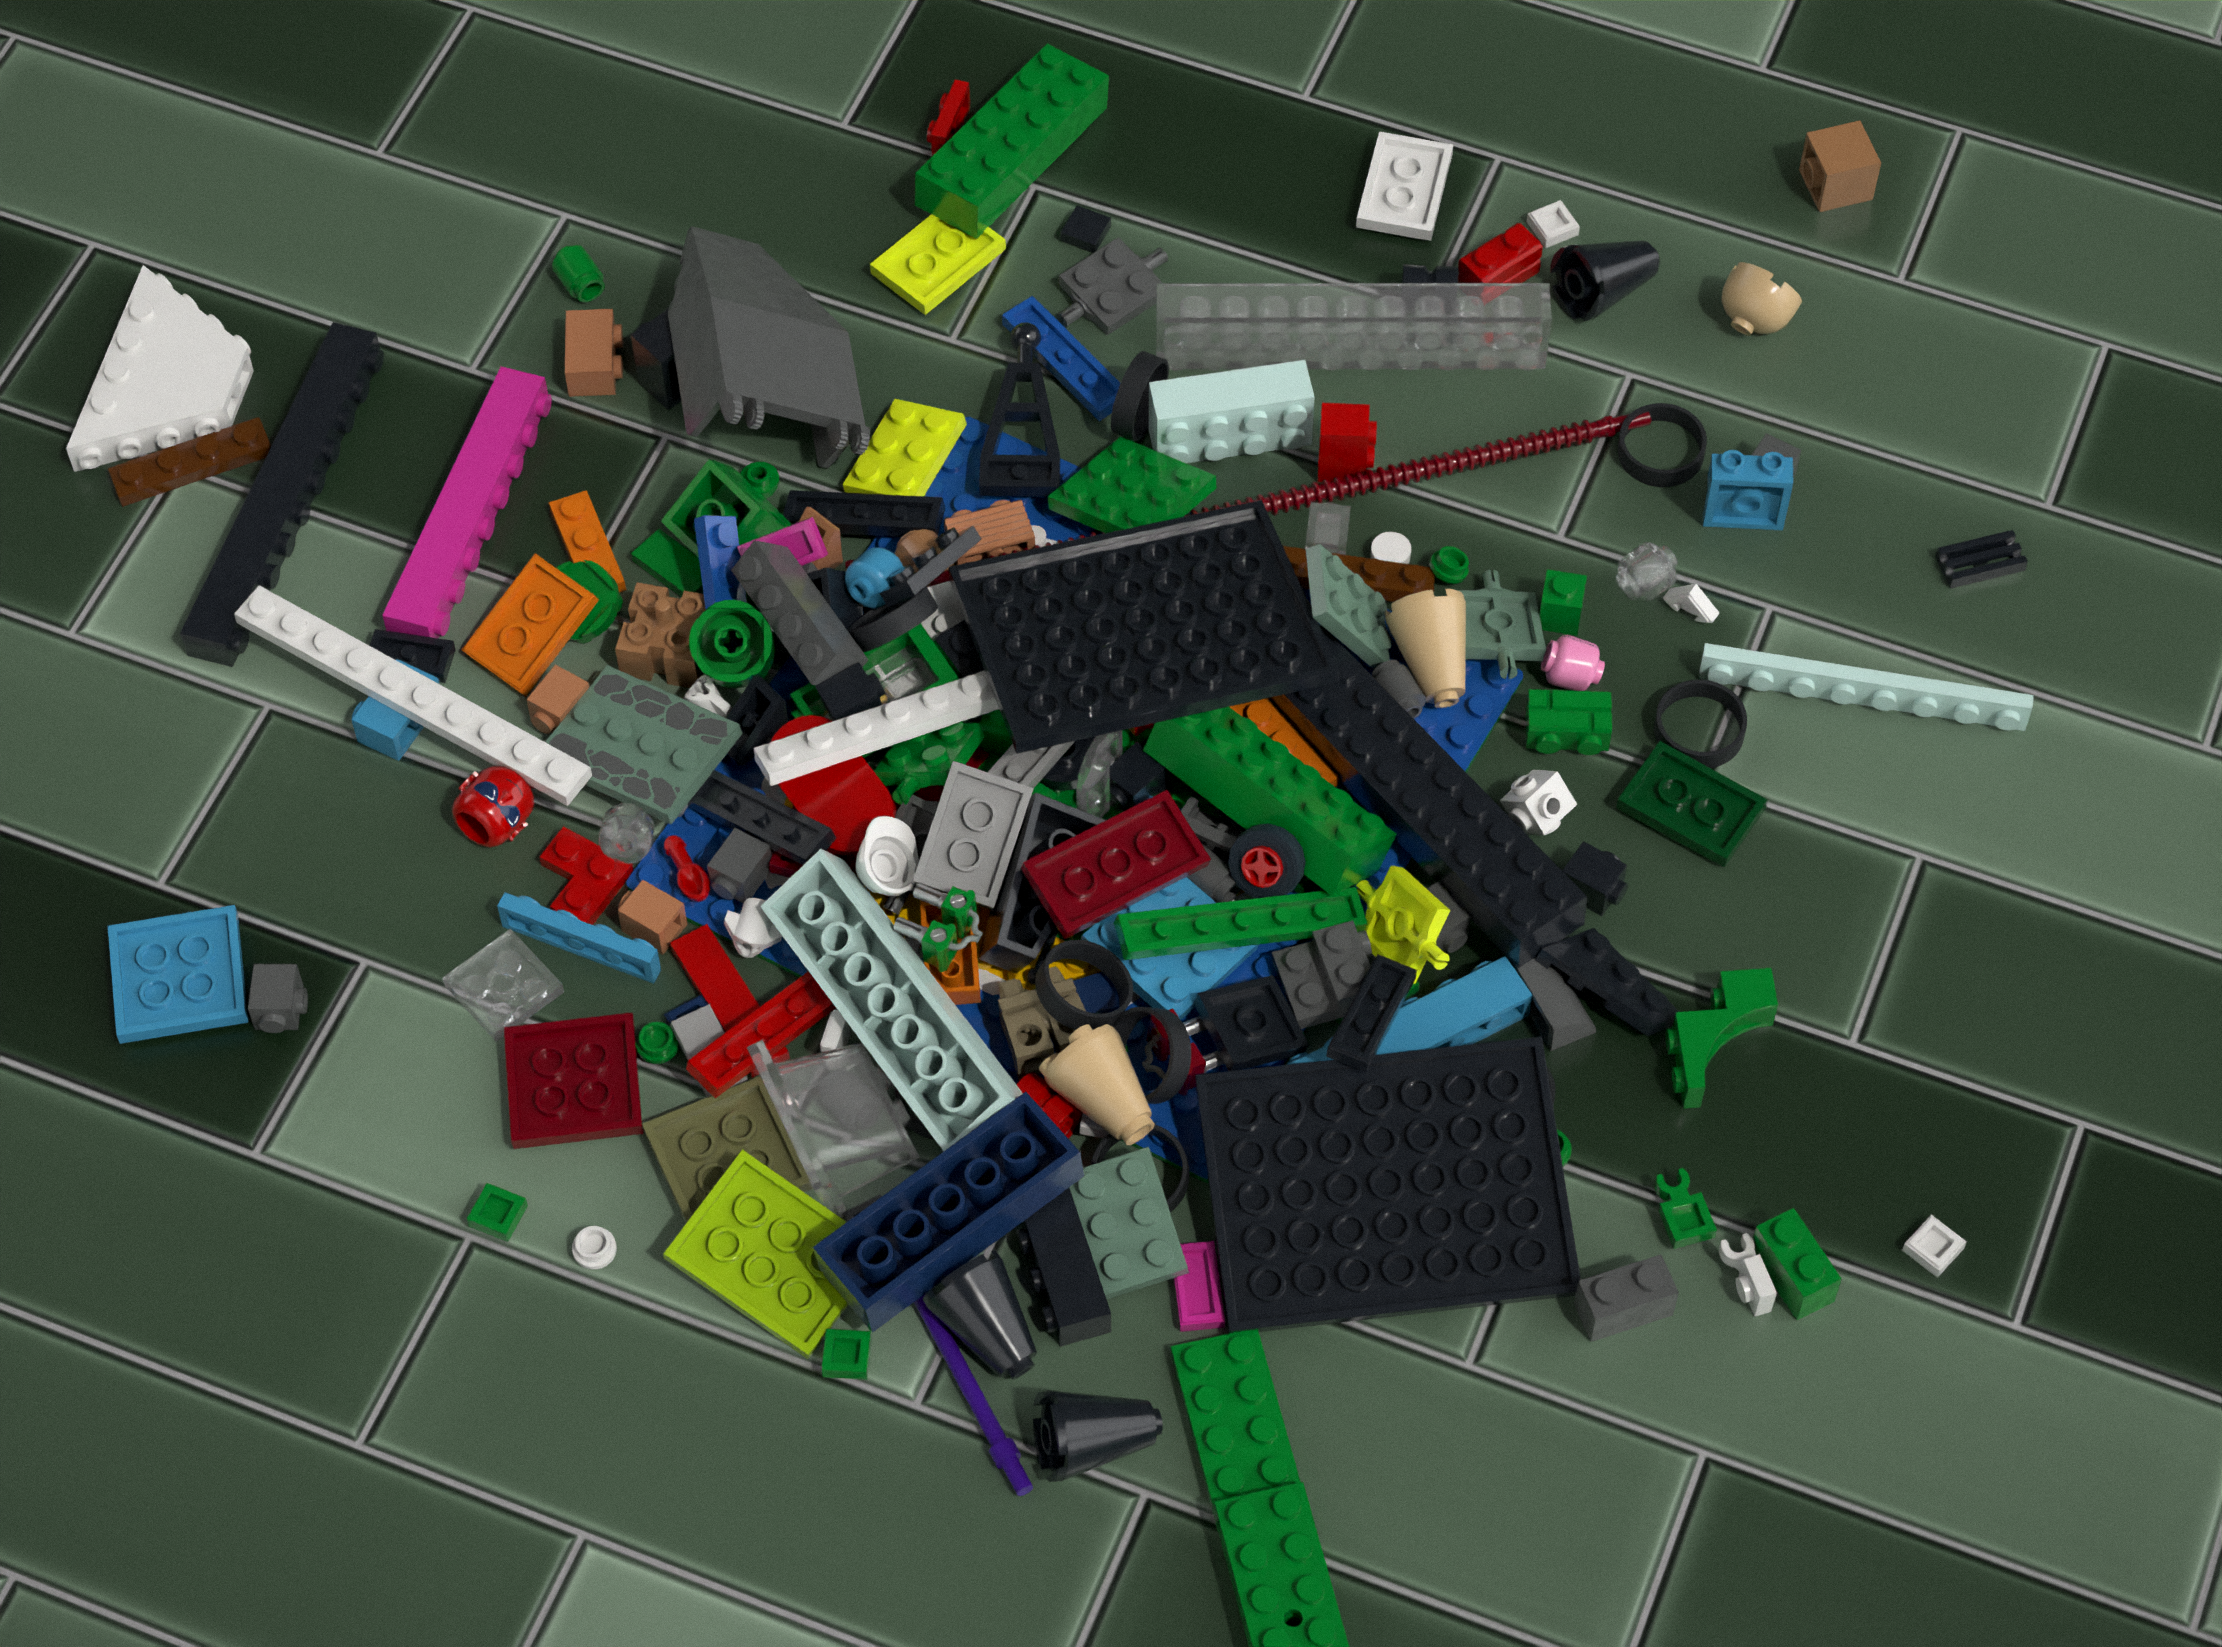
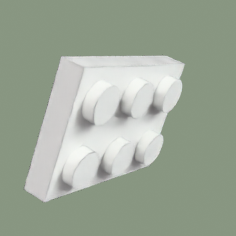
(1404, 186)

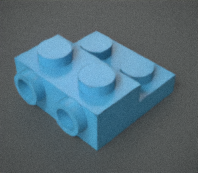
(1748, 491)

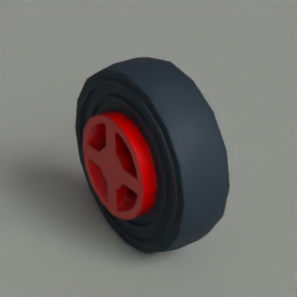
(1255, 873)

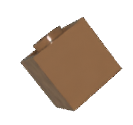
(1839, 166)

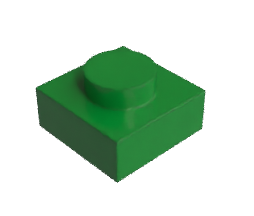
(497, 1212)
(846, 1354)

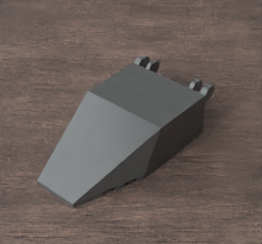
(760, 346)

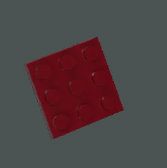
(573, 1080)

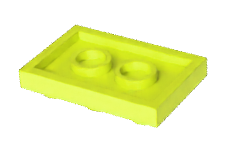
(934, 261)
(906, 450)

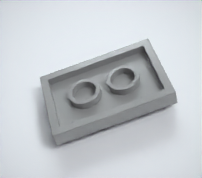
(973, 833)

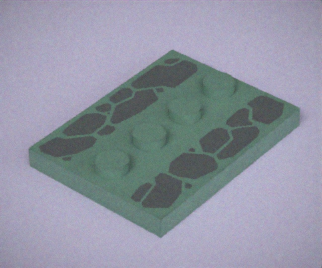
(644, 742)

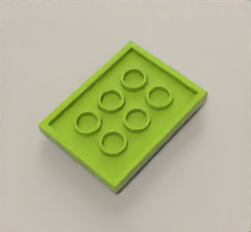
(757, 1254)

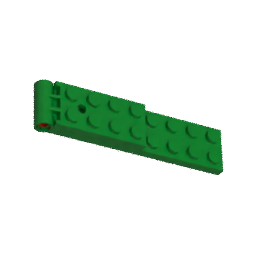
(1257, 1493)

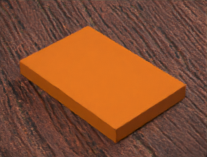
(530, 624)

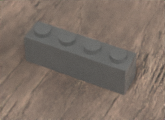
(797, 611)

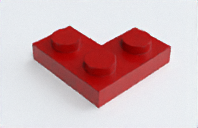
(591, 875)

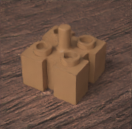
(660, 635)

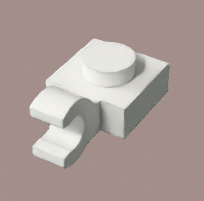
(1753, 1281)

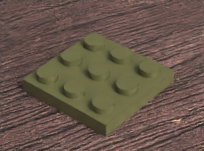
(706, 1136)

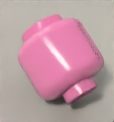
(1572, 663)

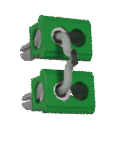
(940, 939)

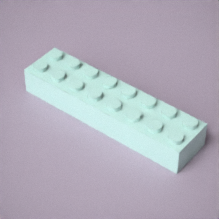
(890, 999)

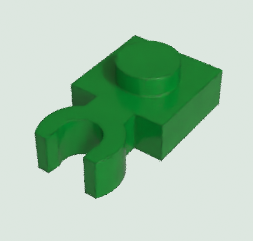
(1684, 1215)

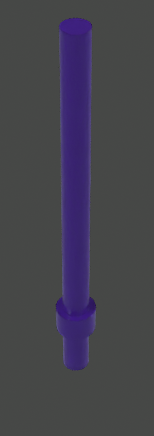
(1003, 1449)

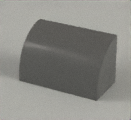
(1554, 1005)

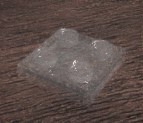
(503, 984)

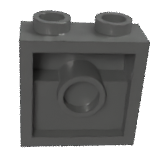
(1323, 973)

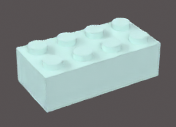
(1232, 412)

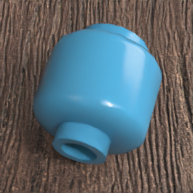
(871, 576)

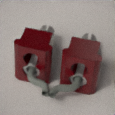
(1159, 1043)

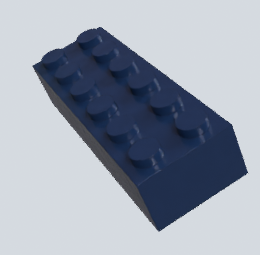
(949, 1211)

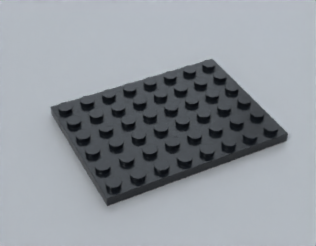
(1141, 626)
(1387, 1186)

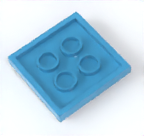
(177, 974)
(1176, 978)

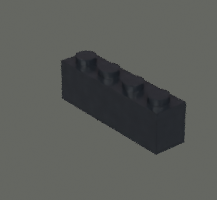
(1065, 1272)

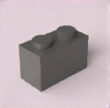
(1626, 1298)

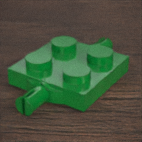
(928, 758)

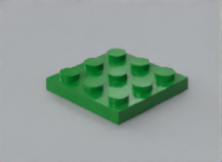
(1131, 488)

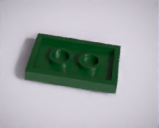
(1692, 804)

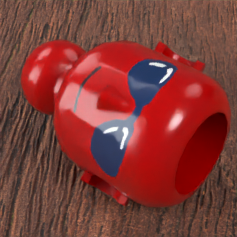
(493, 806)

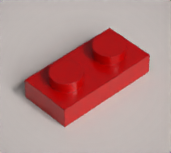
(952, 114)

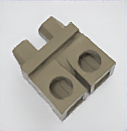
(1030, 1026)

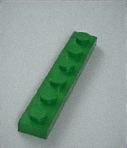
(1235, 923)

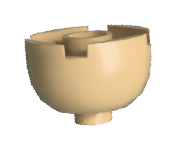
(1758, 302)

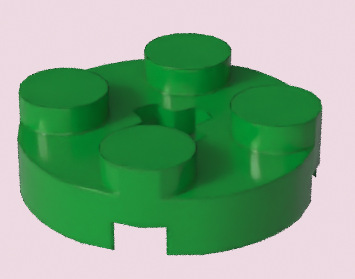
(604, 587)

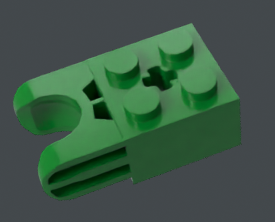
(723, 492)

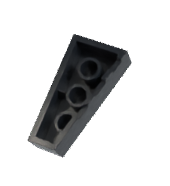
(1019, 919)

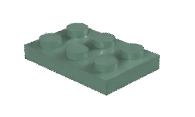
(1347, 606)
(1128, 1223)

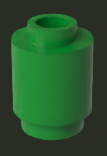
(578, 273)

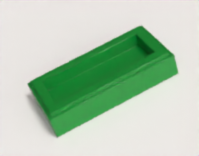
(669, 563)

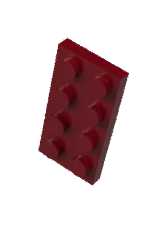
(1115, 864)

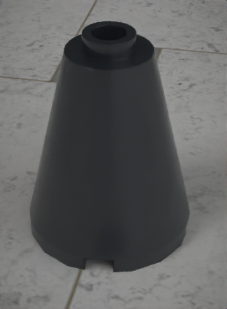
(1600, 275)
(986, 1315)
(1090, 1430)

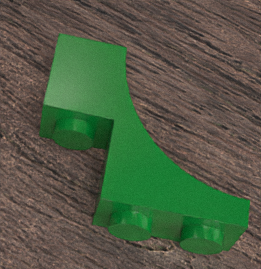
(1738, 1004)

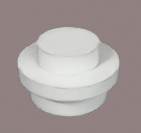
(594, 1247)

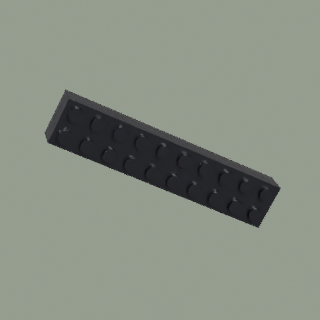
(1436, 810)

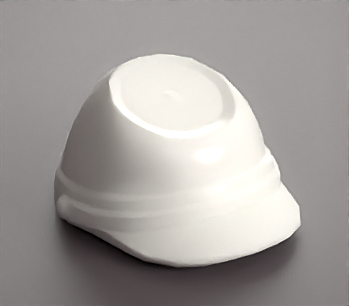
(887, 857)

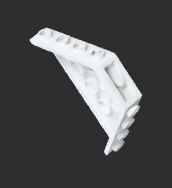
(161, 380)

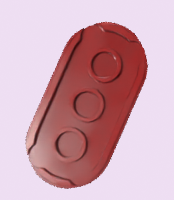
(838, 796)

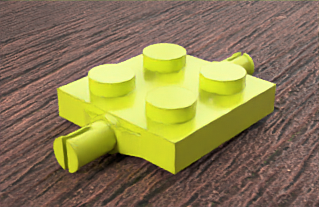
(1404, 920)

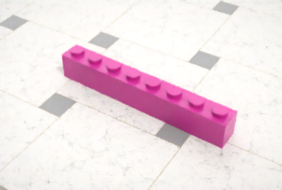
(468, 505)

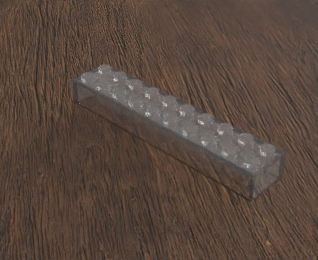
(1354, 325)

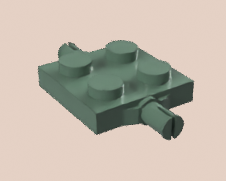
(1502, 625)

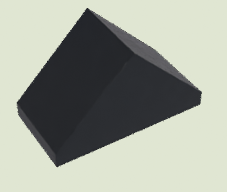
(760, 716)

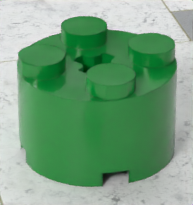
(716, 627)

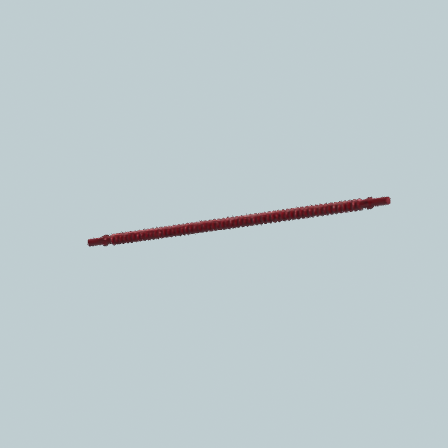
(1425, 468)

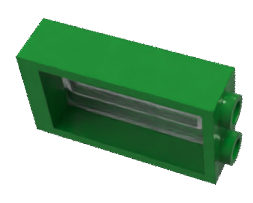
(902, 666)

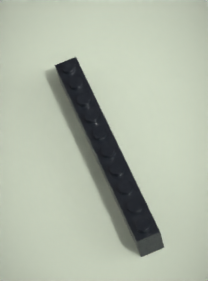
(283, 491)

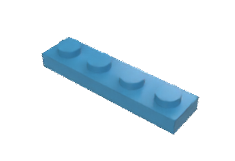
(578, 937)

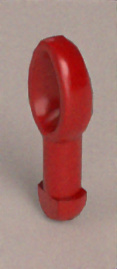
(691, 877)

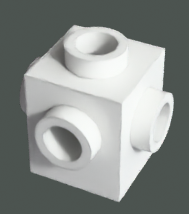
(1538, 802)

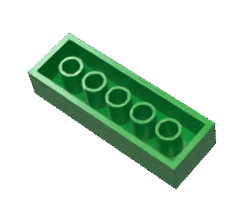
(1011, 140)
(1265, 784)

